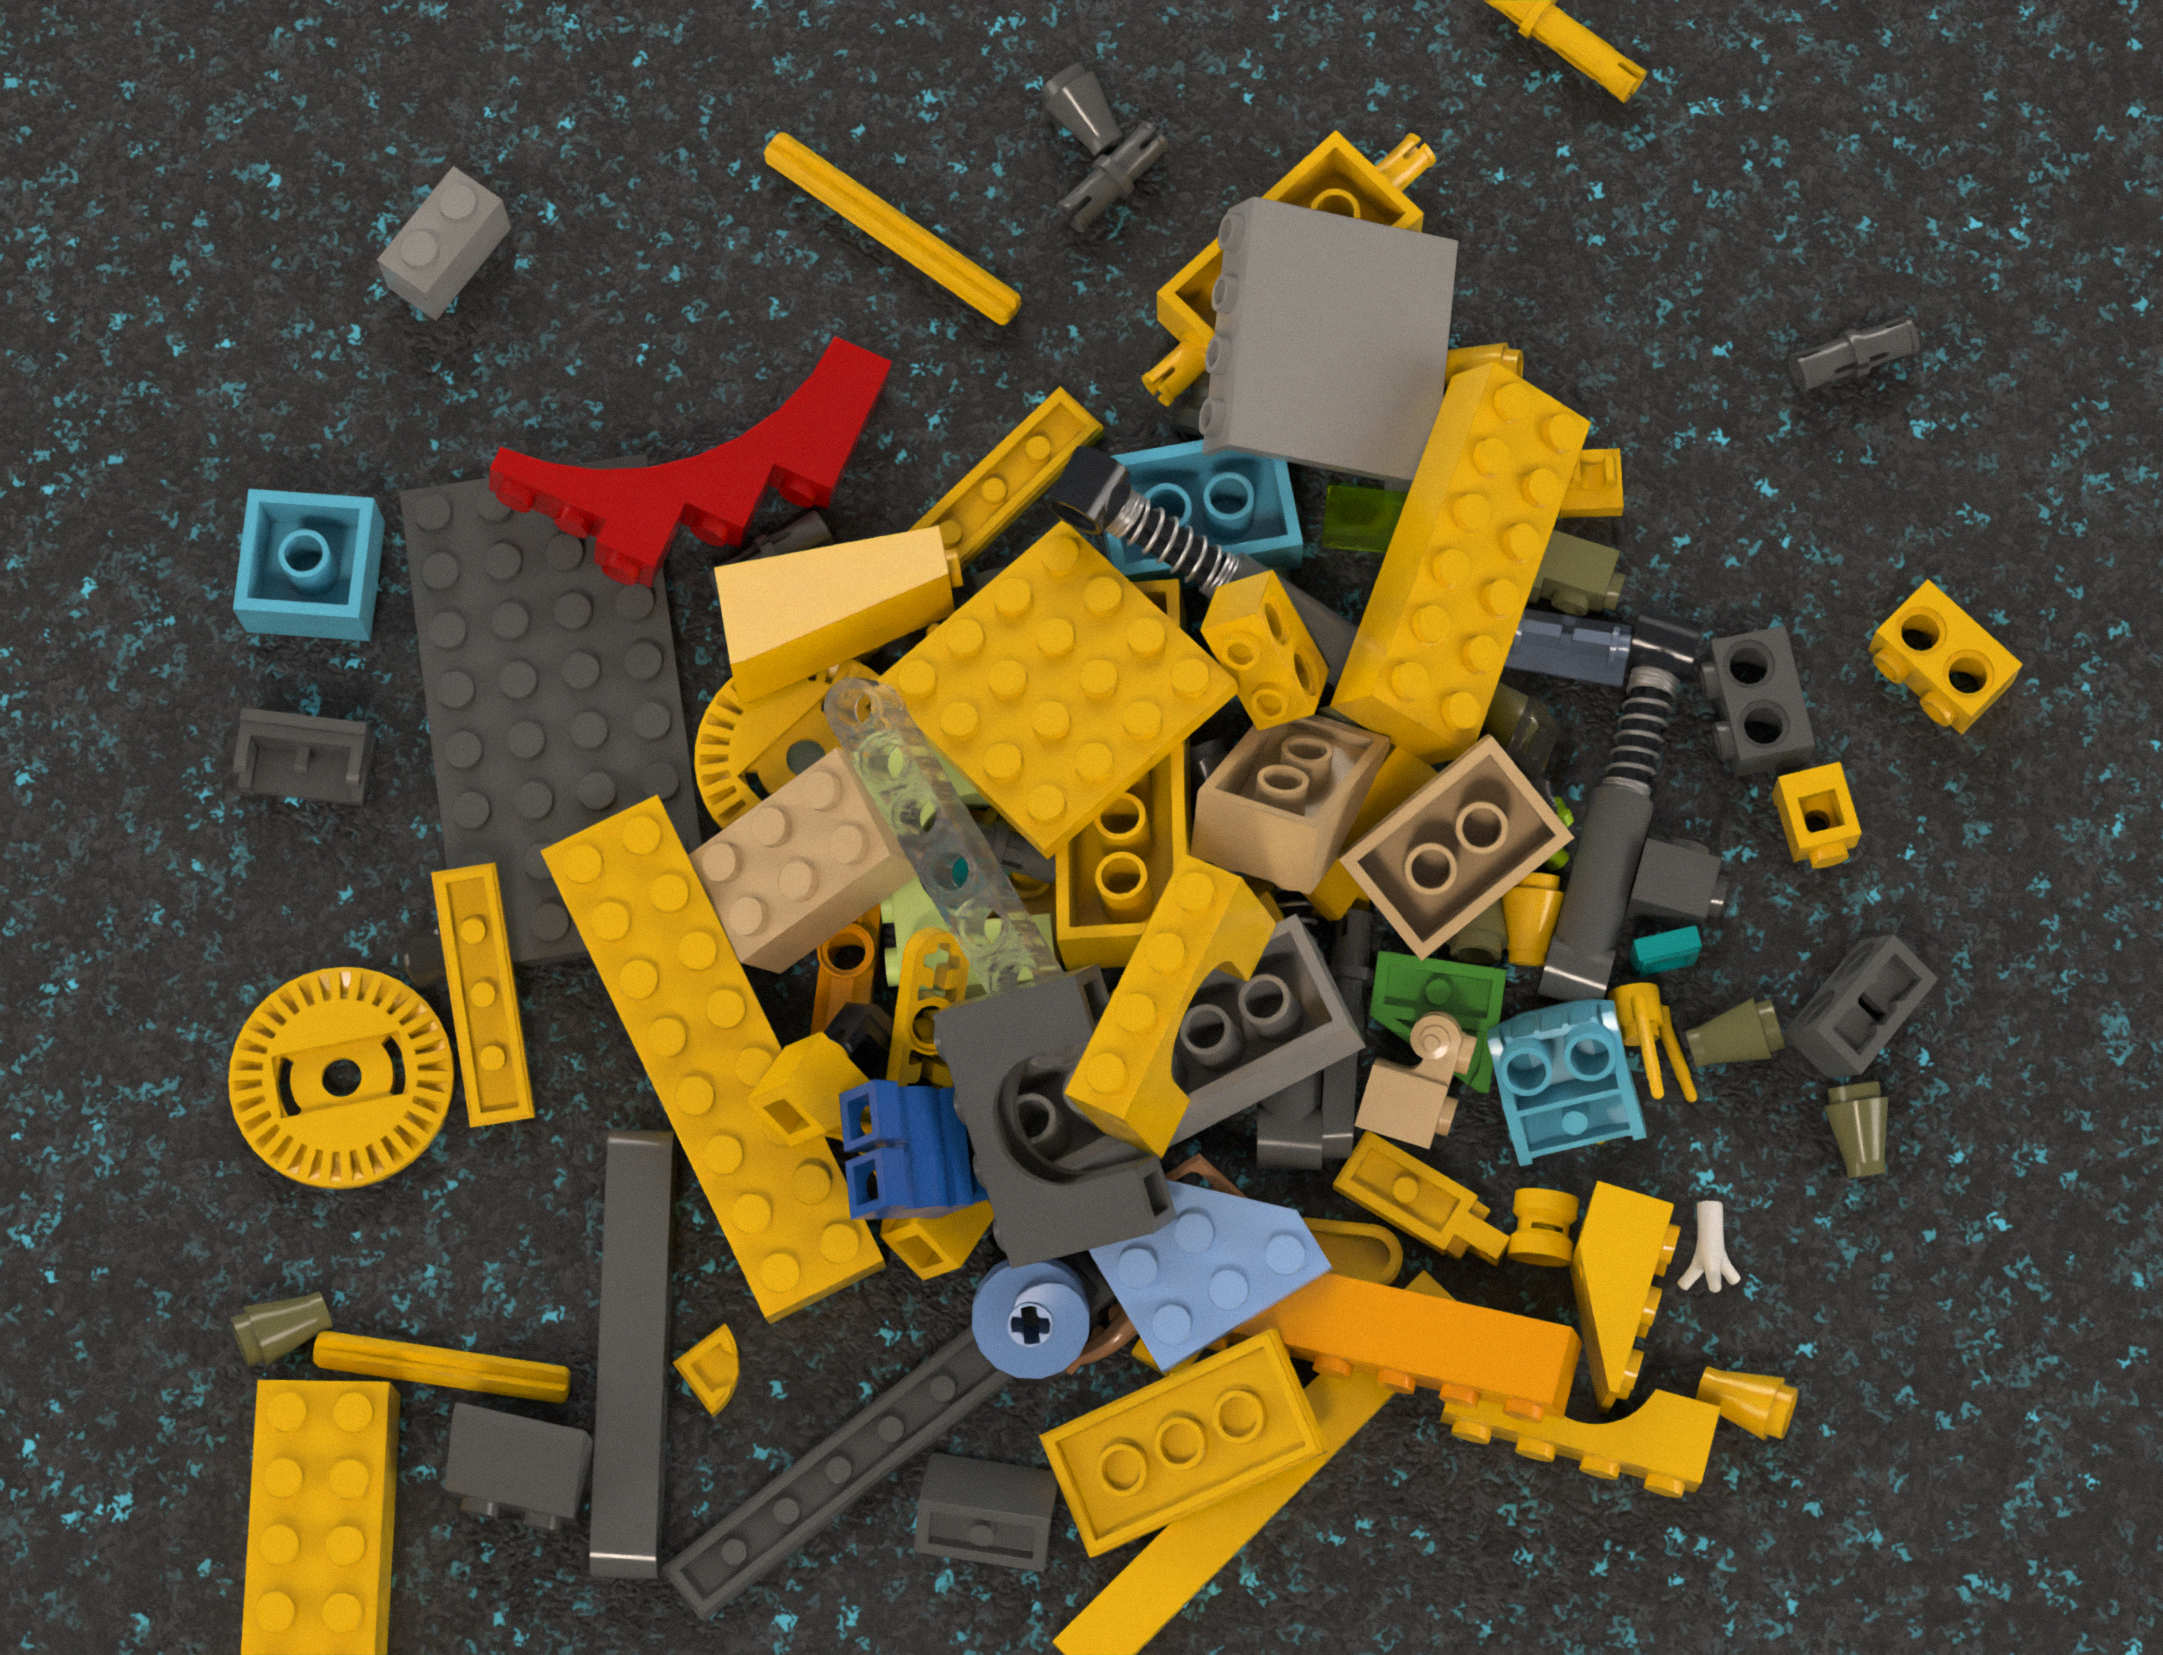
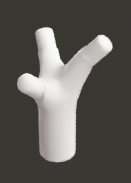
(1710, 1250)

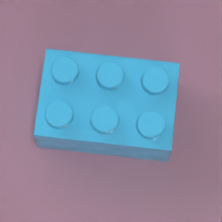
(1228, 497)

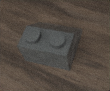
(519, 1468)

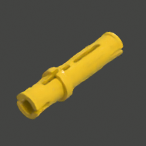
(1574, 44)

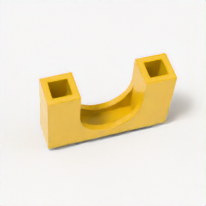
(1125, 1073)

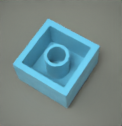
(309, 565)

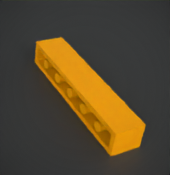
(1425, 1343)

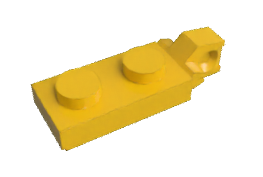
(1419, 1200)

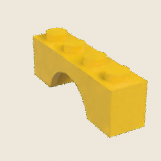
(803, 1102)
(1659, 1442)

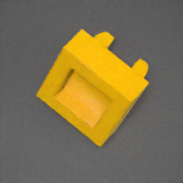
(1595, 486)

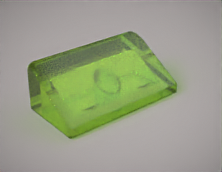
(1361, 518)

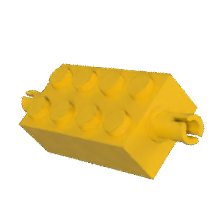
(1329, 180)

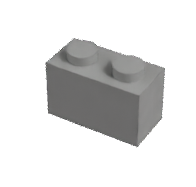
(444, 243)

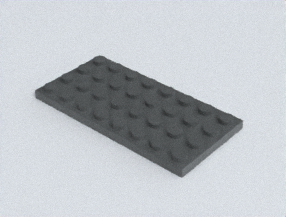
(540, 695)

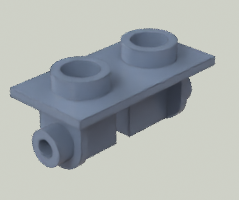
(1570, 647)

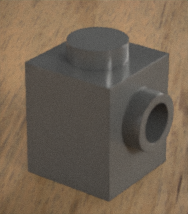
(1677, 884)

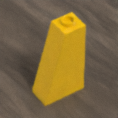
(830, 604)

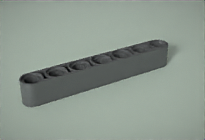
(633, 1355)

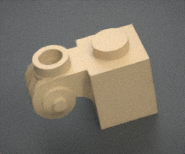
(1414, 1100)

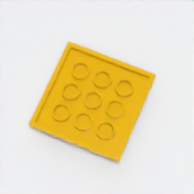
(1058, 688)

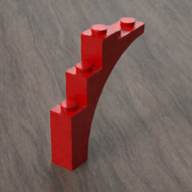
(716, 493)

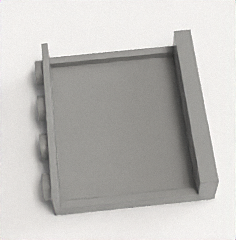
(1327, 340)

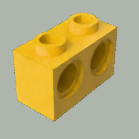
(1956, 647)
(1265, 650)

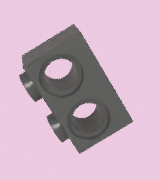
(1773, 701)
(1860, 1006)

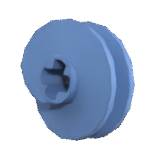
(1001, 1327)

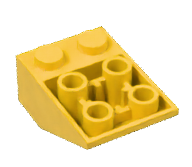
(1611, 1272)

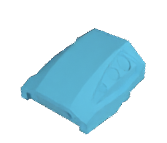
(1564, 1078)

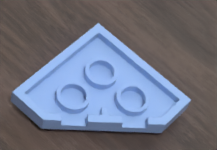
(1209, 1269)

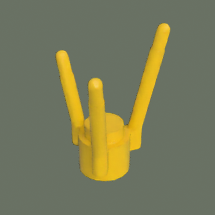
(1642, 1023)

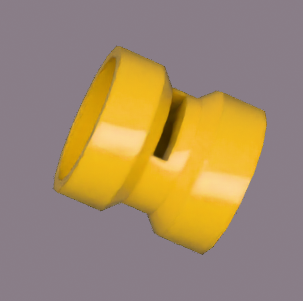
(1543, 1227)

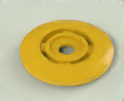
(759, 736)
(331, 1019)

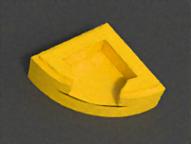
(712, 1369)

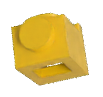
(1820, 794)

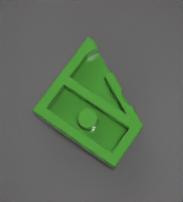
(1471, 993)

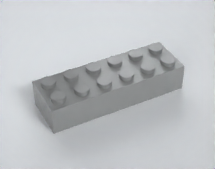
(1228, 1053)

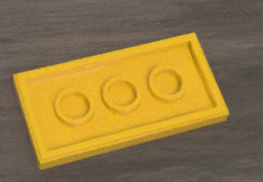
(1184, 1443)

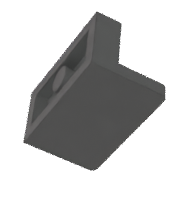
(986, 1512)

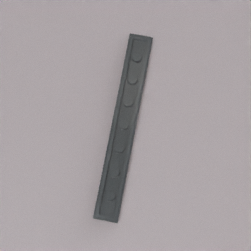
(850, 1463)

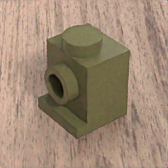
(1577, 576)

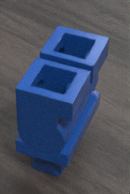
(913, 1148)

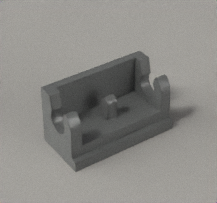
(304, 756)

